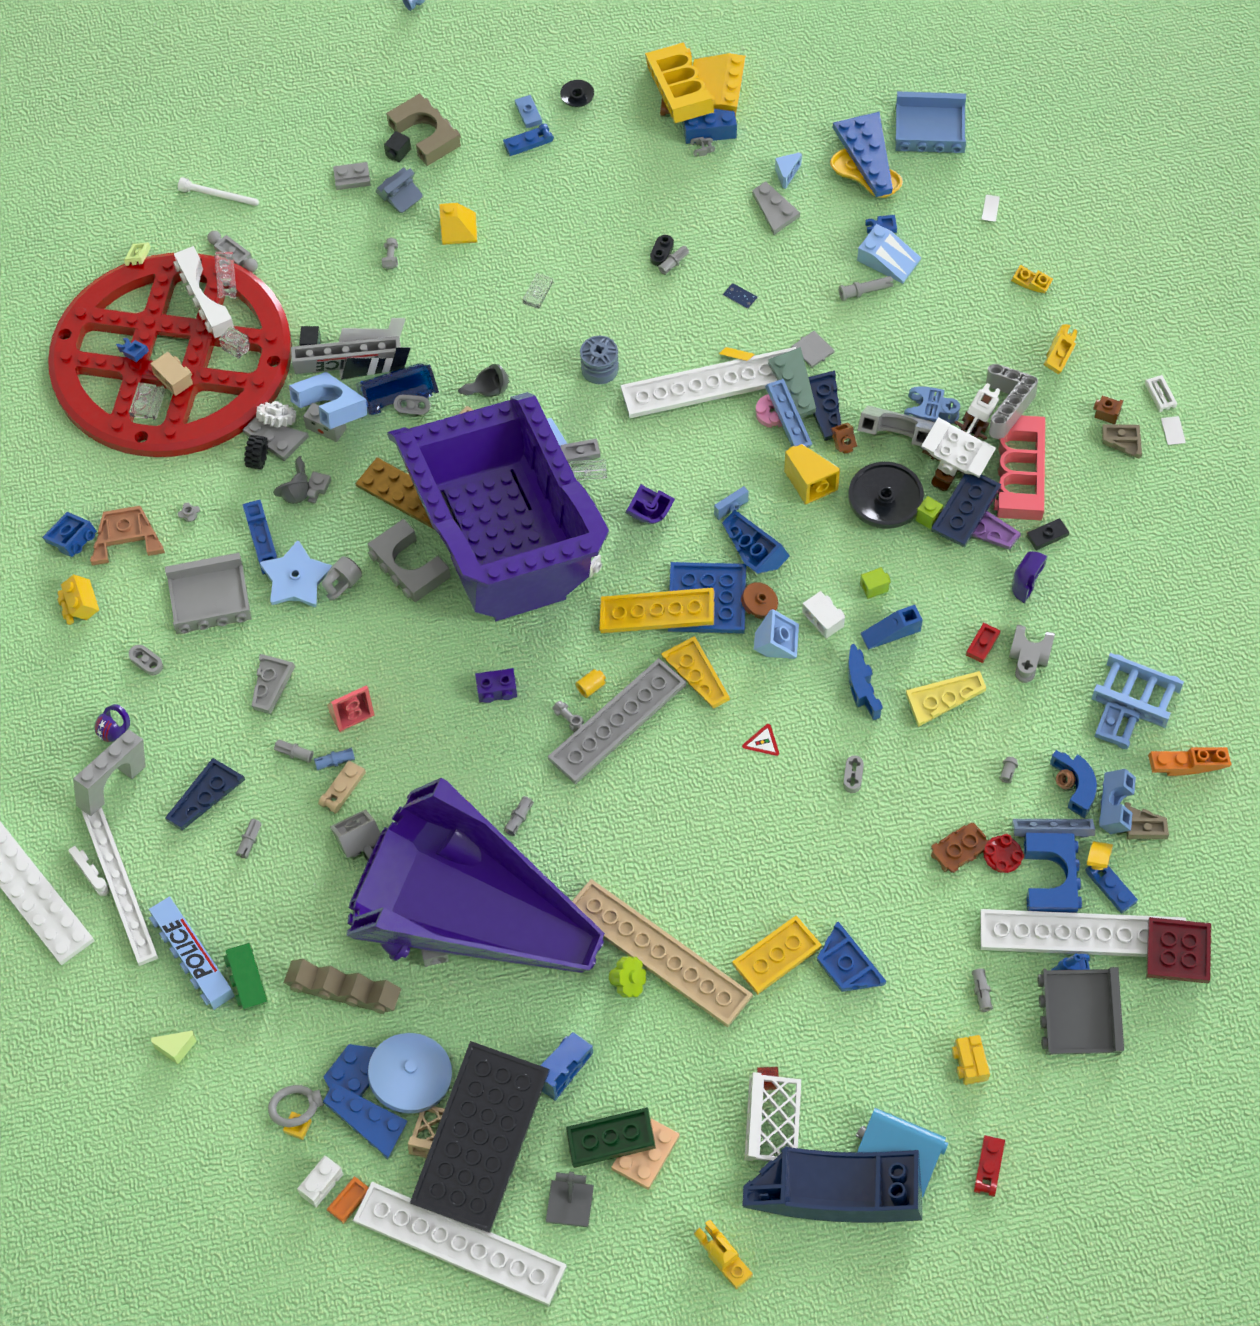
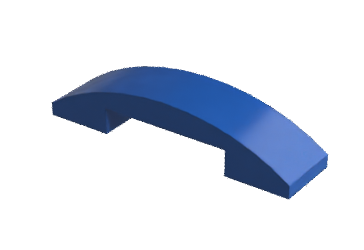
(259, 531)

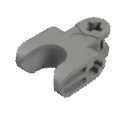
(1029, 654)

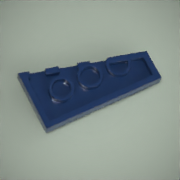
(826, 402)
(206, 790)

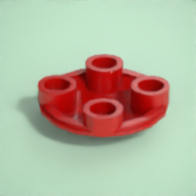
(1003, 854)

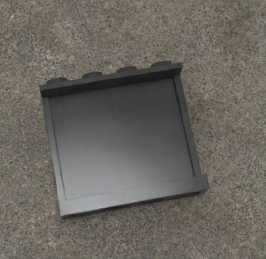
(1081, 1011)

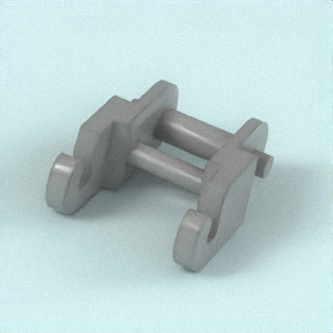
(703, 141)

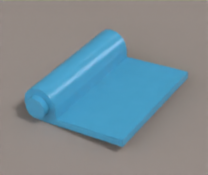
(892, 1133)

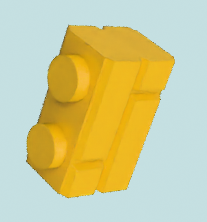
(971, 1060)

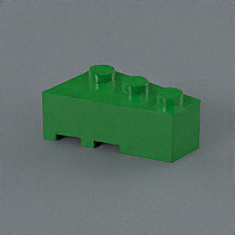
(245, 976)

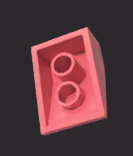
(351, 708)

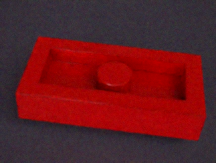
(983, 642)

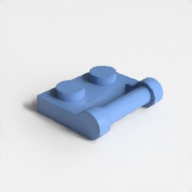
(1111, 722)

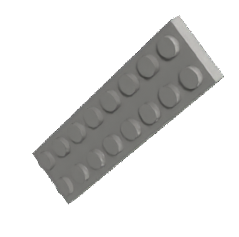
(616, 721)

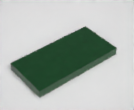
(610, 1137)

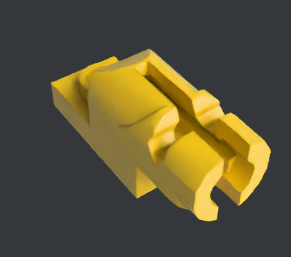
(1060, 349)
(723, 1255)

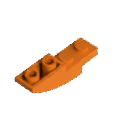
(1189, 762)

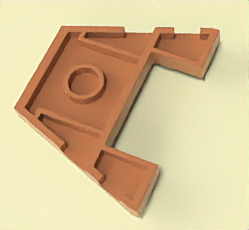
(122, 527)

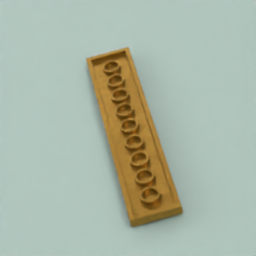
(394, 489)

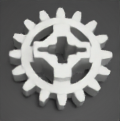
(276, 414)

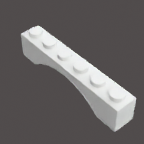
(216, 315)

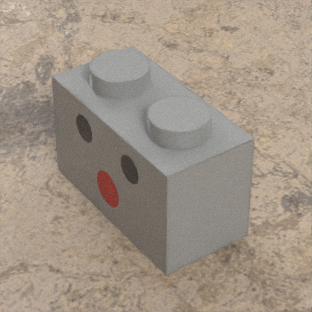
(313, 423)

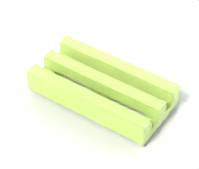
(140, 253)

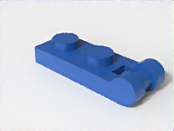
(528, 140)
(1113, 888)

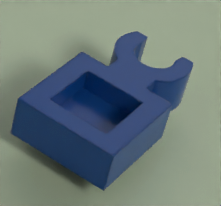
(887, 222)
(133, 350)

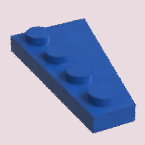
(371, 1121)

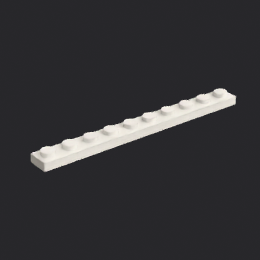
(120, 887)

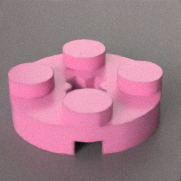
(763, 412)

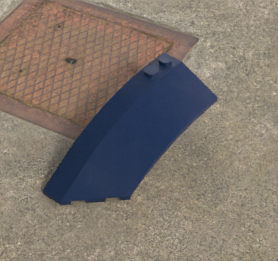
(839, 1186)

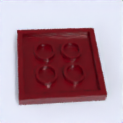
(1178, 950)

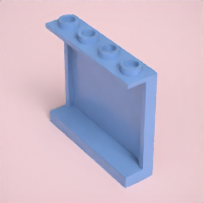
(930, 122)

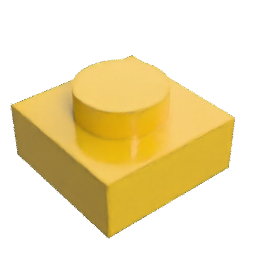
(298, 1131)

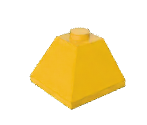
(457, 224)

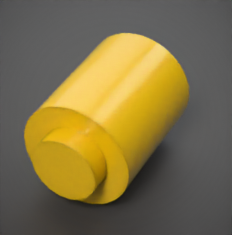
(590, 683)

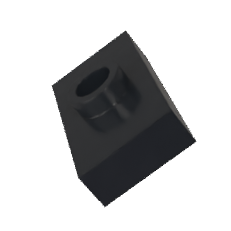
(1047, 534)

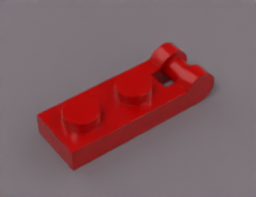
(989, 1165)

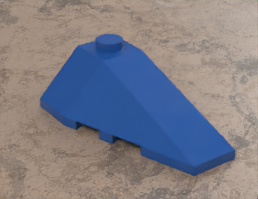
(754, 545)

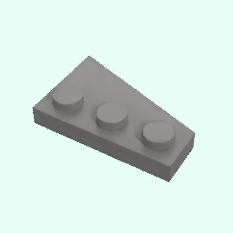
(776, 208)
(271, 681)

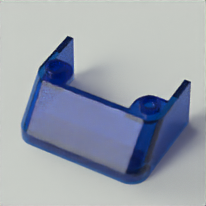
(383, 389)

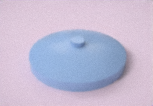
(409, 1073)

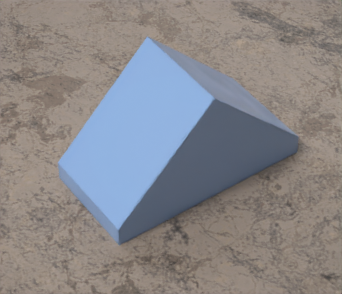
(787, 167)

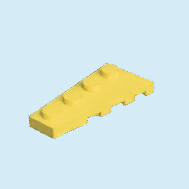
(939, 697)

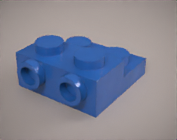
(70, 534)

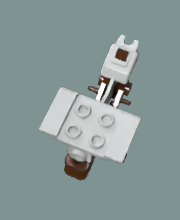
(957, 448)

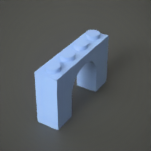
(344, 405)

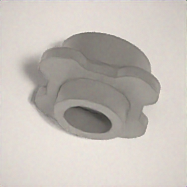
(191, 516)

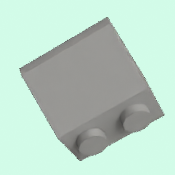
(356, 833)

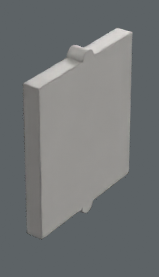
(814, 349)

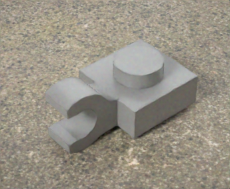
(317, 484)

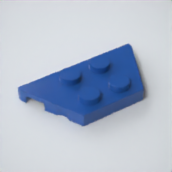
(847, 962)
(351, 1069)

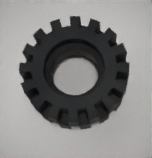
(256, 452)

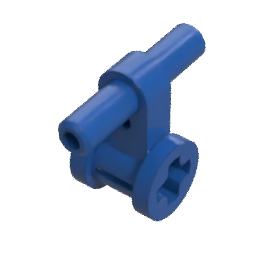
(1075, 962)

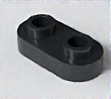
(662, 246)

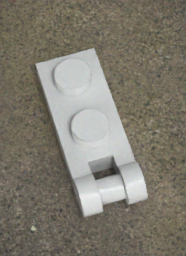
(89, 871)

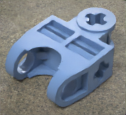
(941, 405)

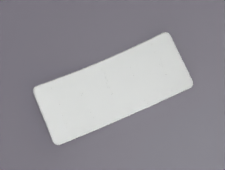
(990, 208)

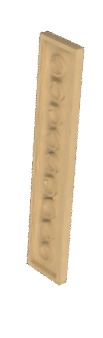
(663, 954)

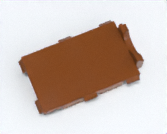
(959, 847)

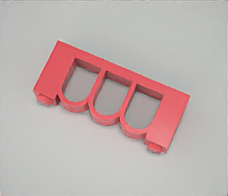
(1022, 505)

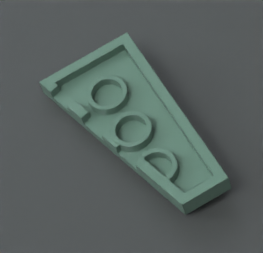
(792, 369)

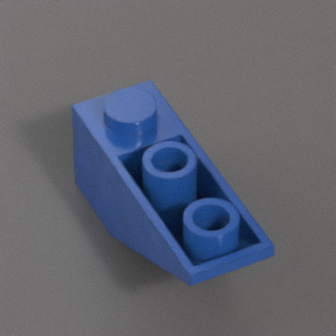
(895, 626)

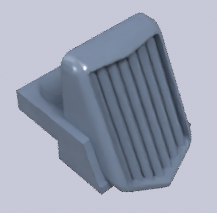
(400, 190)

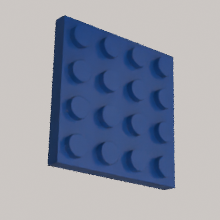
(728, 585)

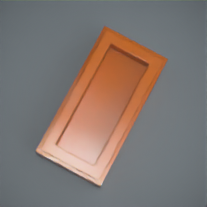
(348, 1200)

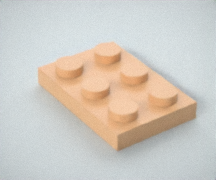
(645, 1165)

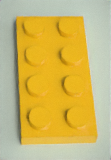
(776, 954)

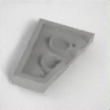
(281, 440)

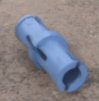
(334, 759)

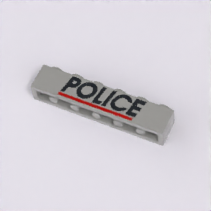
(334, 355)

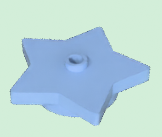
(299, 588)

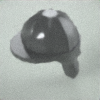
(489, 382)
(297, 489)

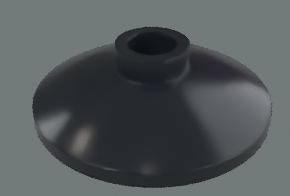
(577, 93)

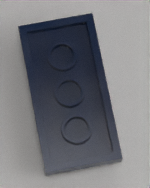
(966, 508)

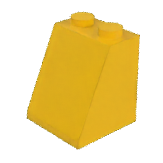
(810, 473)

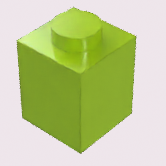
(929, 512)
(875, 582)

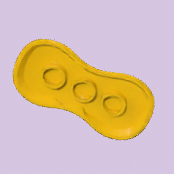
(845, 167)

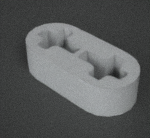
(849, 773)

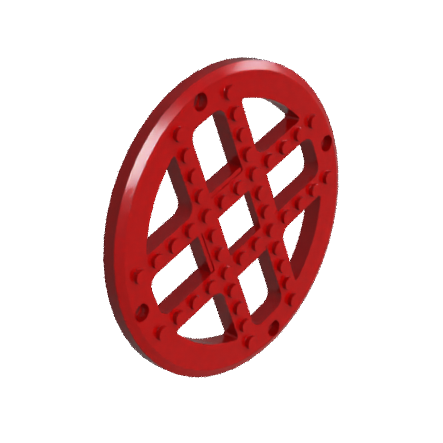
(174, 435)

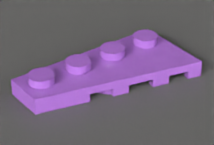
(996, 532)

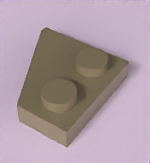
(1123, 438)
(1147, 825)

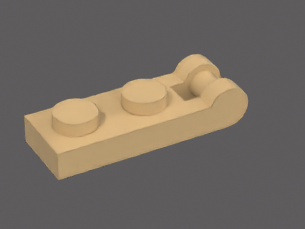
(342, 787)

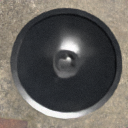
(885, 495)

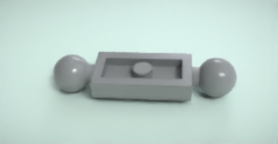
(240, 255)

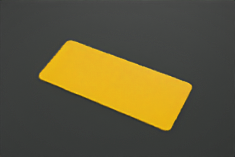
(736, 353)

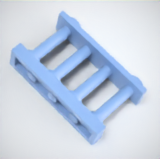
(1147, 712)

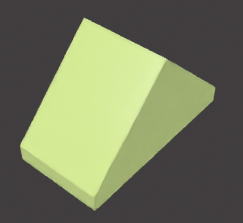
(174, 1045)

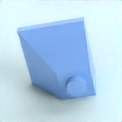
(777, 636)

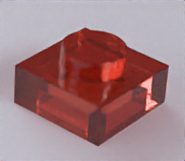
(768, 1071)

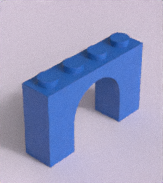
(1062, 850)

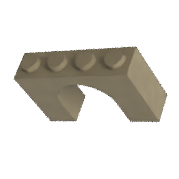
(419, 111)

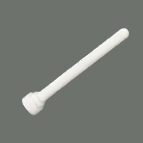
(185, 185)

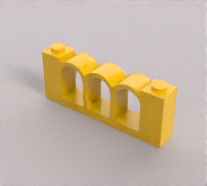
(679, 83)

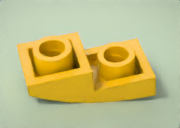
(1033, 281)
(1099, 855)

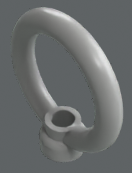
(314, 1098)

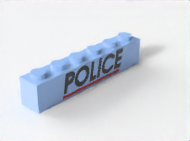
(191, 953)

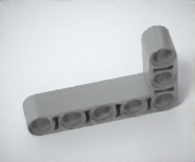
(1021, 392)

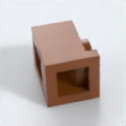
(1108, 409)
(842, 432)

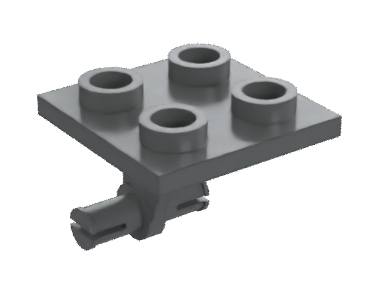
(570, 1200)

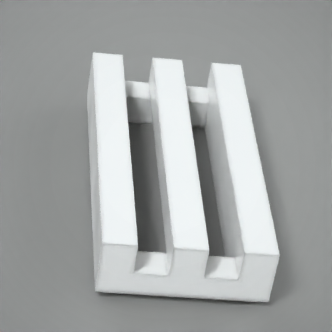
(1166, 405)

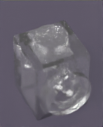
(234, 342)

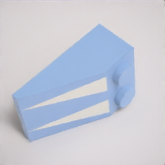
(887, 254)

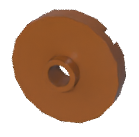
(755, 606)

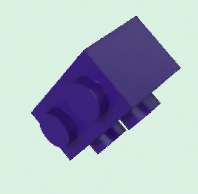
(496, 685)

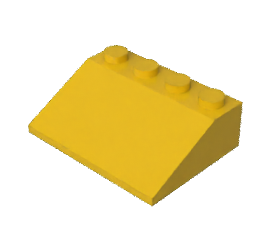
(722, 78)

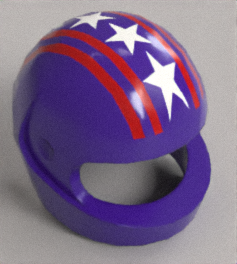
(107, 728)

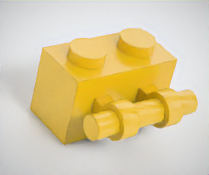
(77, 599)

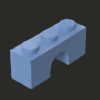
(1116, 786)

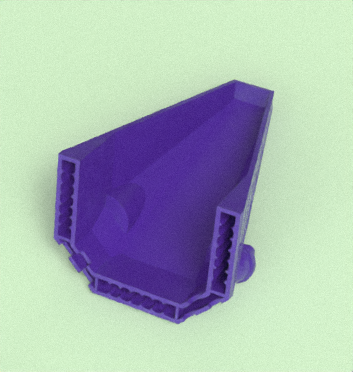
(463, 889)

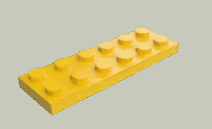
(657, 610)

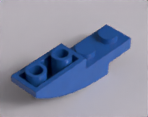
(859, 681)

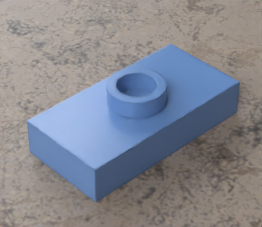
(528, 111)
(731, 503)

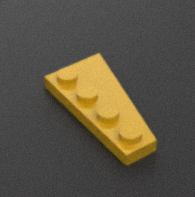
(694, 667)

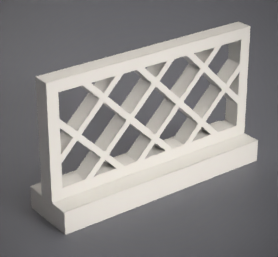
(755, 1113)

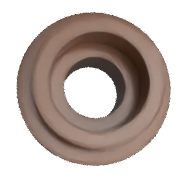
(1061, 779)

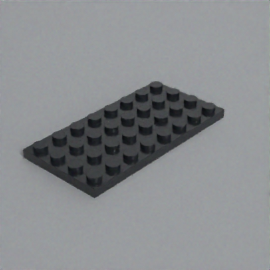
(480, 1136)

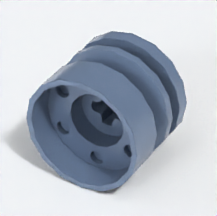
(599, 359)

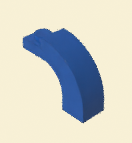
(1084, 780)

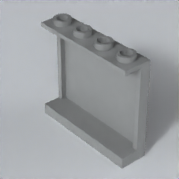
(208, 593)

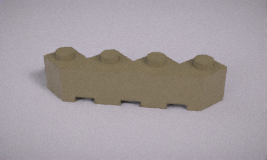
(345, 988)

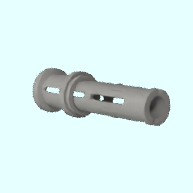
(858, 289)

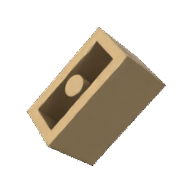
(172, 373)

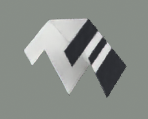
(368, 366)

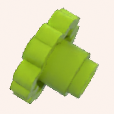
(628, 977)

